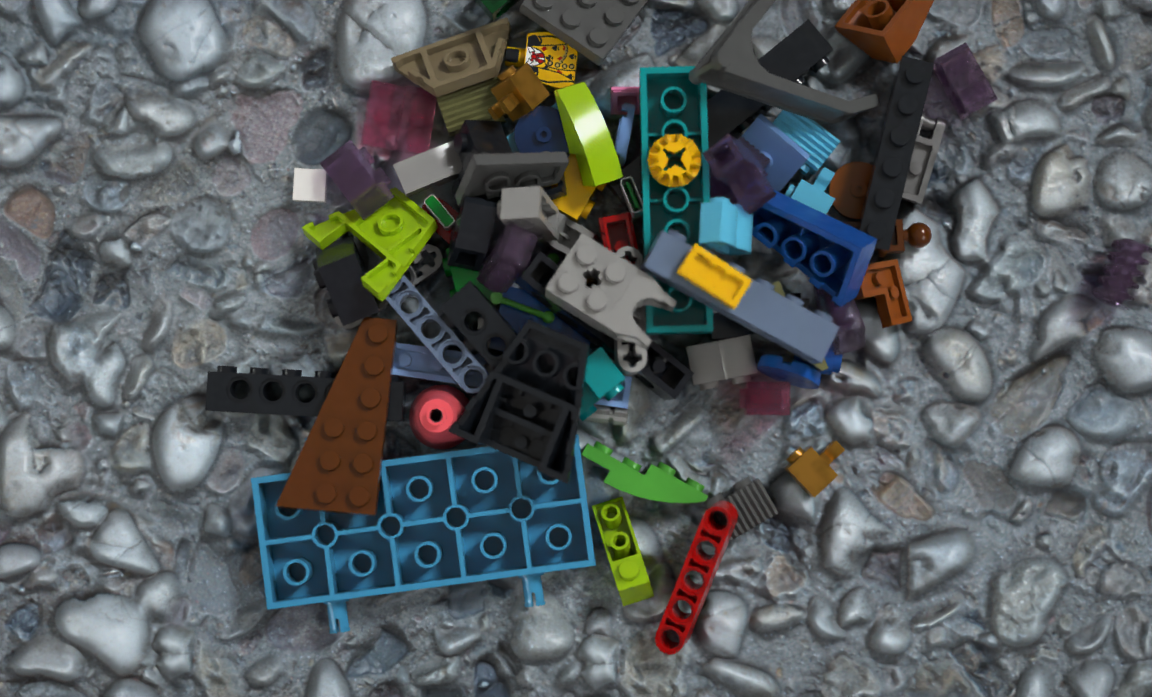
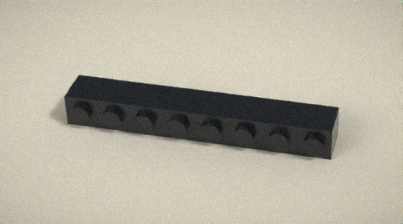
(727, 112)

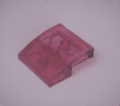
(398, 118)

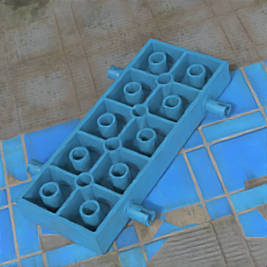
(434, 526)

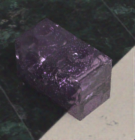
(964, 81)

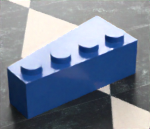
(816, 244)

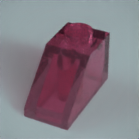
(765, 398)

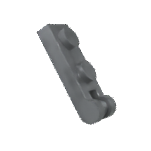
(923, 159)

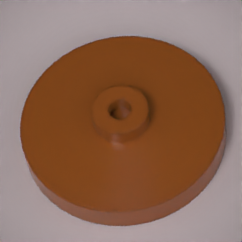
(850, 188)

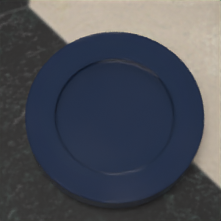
(540, 131)

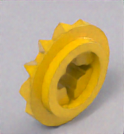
(674, 176)

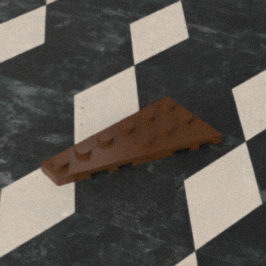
(346, 445)

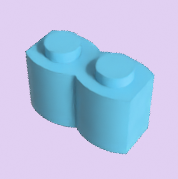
(725, 227)

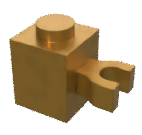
(517, 92)
(813, 469)

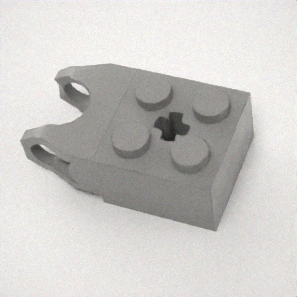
(617, 297)

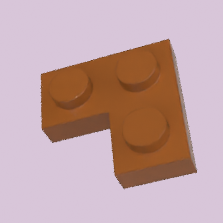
(885, 283)

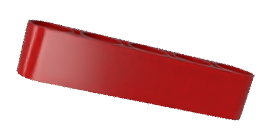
(685, 588)

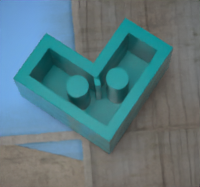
(601, 381)

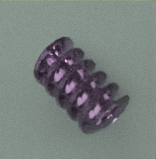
(1121, 272)

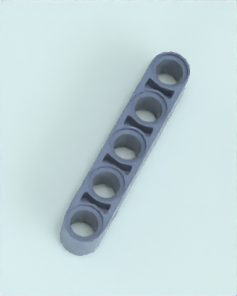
(443, 341)

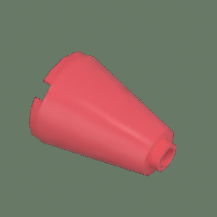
(450, 403)

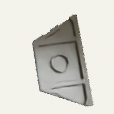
(457, 59)

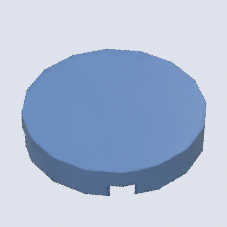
(624, 132)

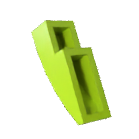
(587, 135)

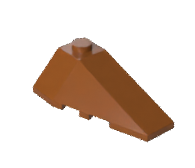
(884, 26)

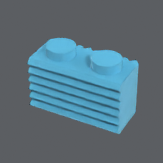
(810, 137)

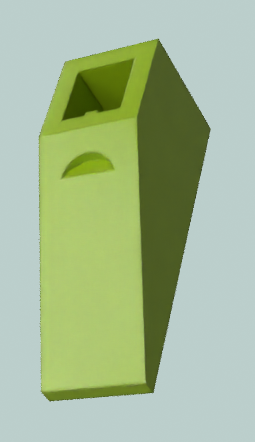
(623, 551)

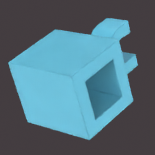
(813, 194)

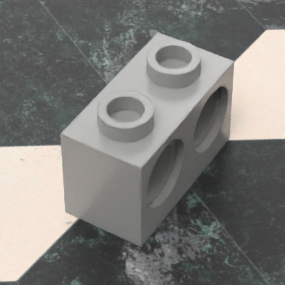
(530, 210)

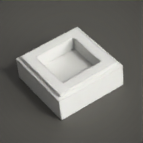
(310, 185)

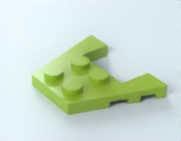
(392, 232)

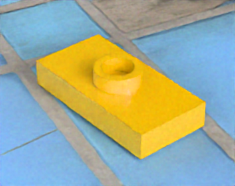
(714, 276)

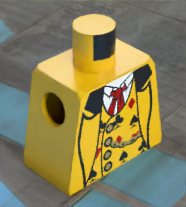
(549, 59)

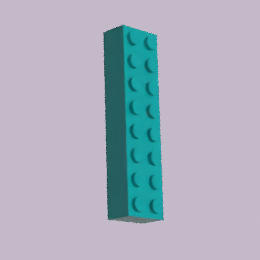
(673, 106)

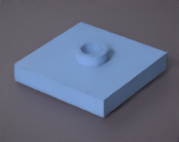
(784, 154)

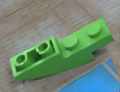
(656, 483)

